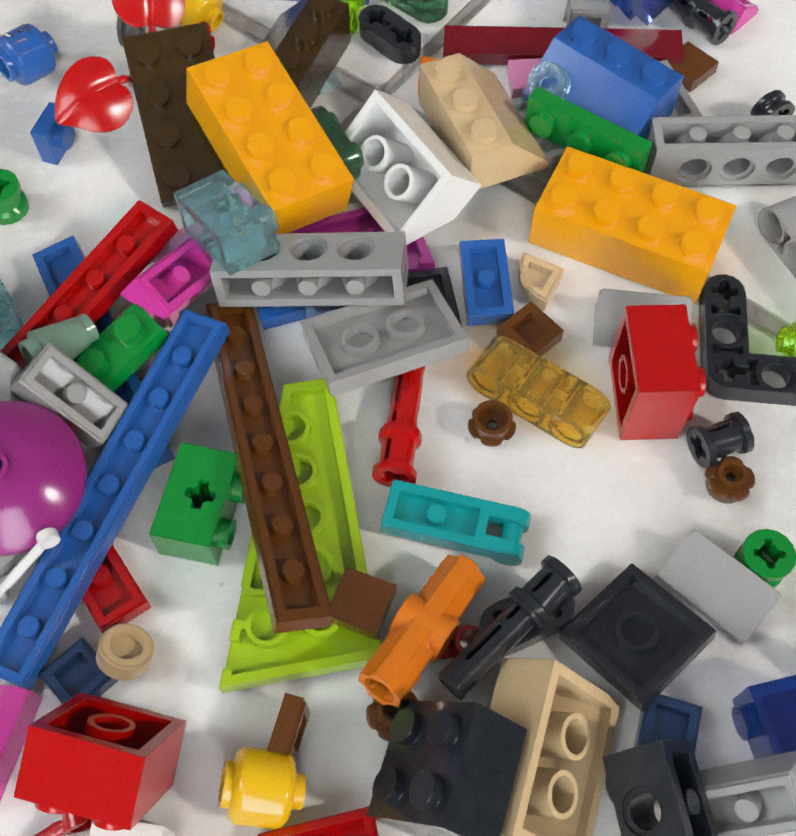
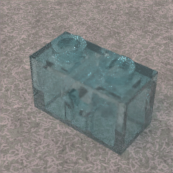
(228, 221)

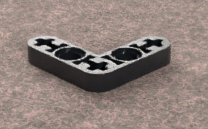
(736, 355)

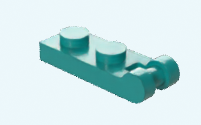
(455, 521)

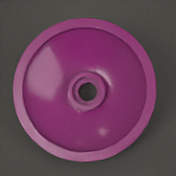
(39, 475)

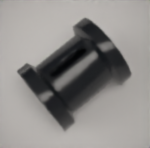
(720, 439)

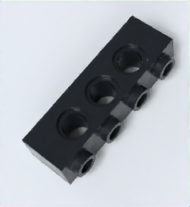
(661, 772)

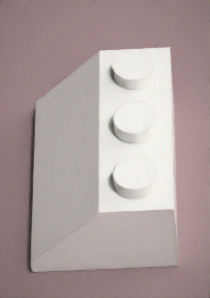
(407, 171)

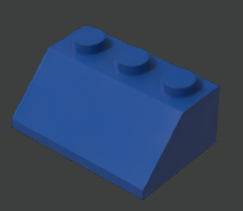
(611, 77)

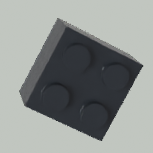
(447, 770)

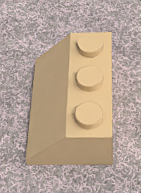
(477, 120)
(561, 758)

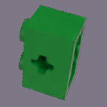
(195, 478)

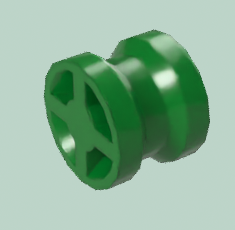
(13, 200)
(776, 547)

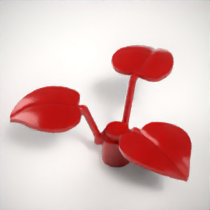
(90, 91)

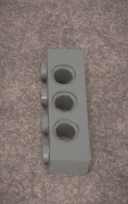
(723, 149)
(321, 272)

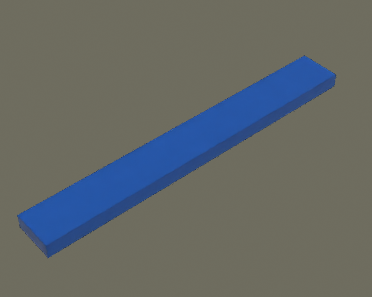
(110, 493)

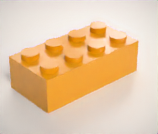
(268, 136)
(630, 223)

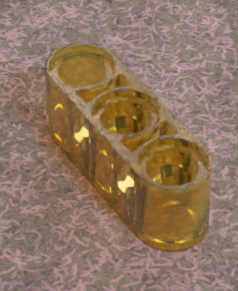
(539, 391)

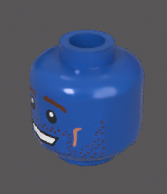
(27, 54)

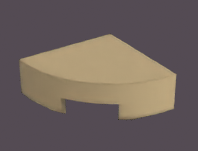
(538, 279)

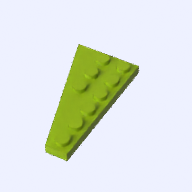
(321, 466)

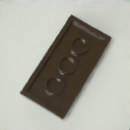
(159, 80)

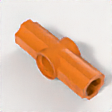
(421, 630)

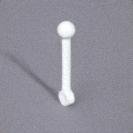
(45, 539)

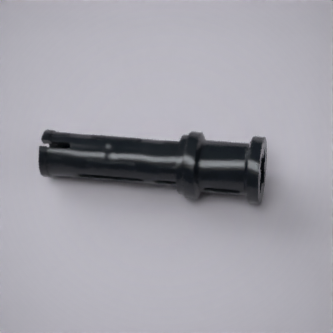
(696, 14)
(527, 610)

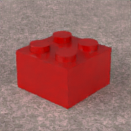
(655, 372)
(99, 761)

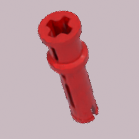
(400, 433)

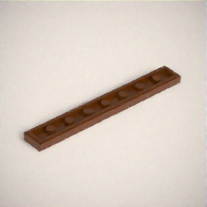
(268, 478)

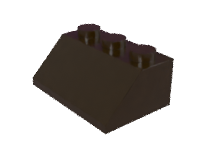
(311, 42)

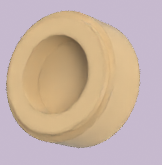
(124, 651)

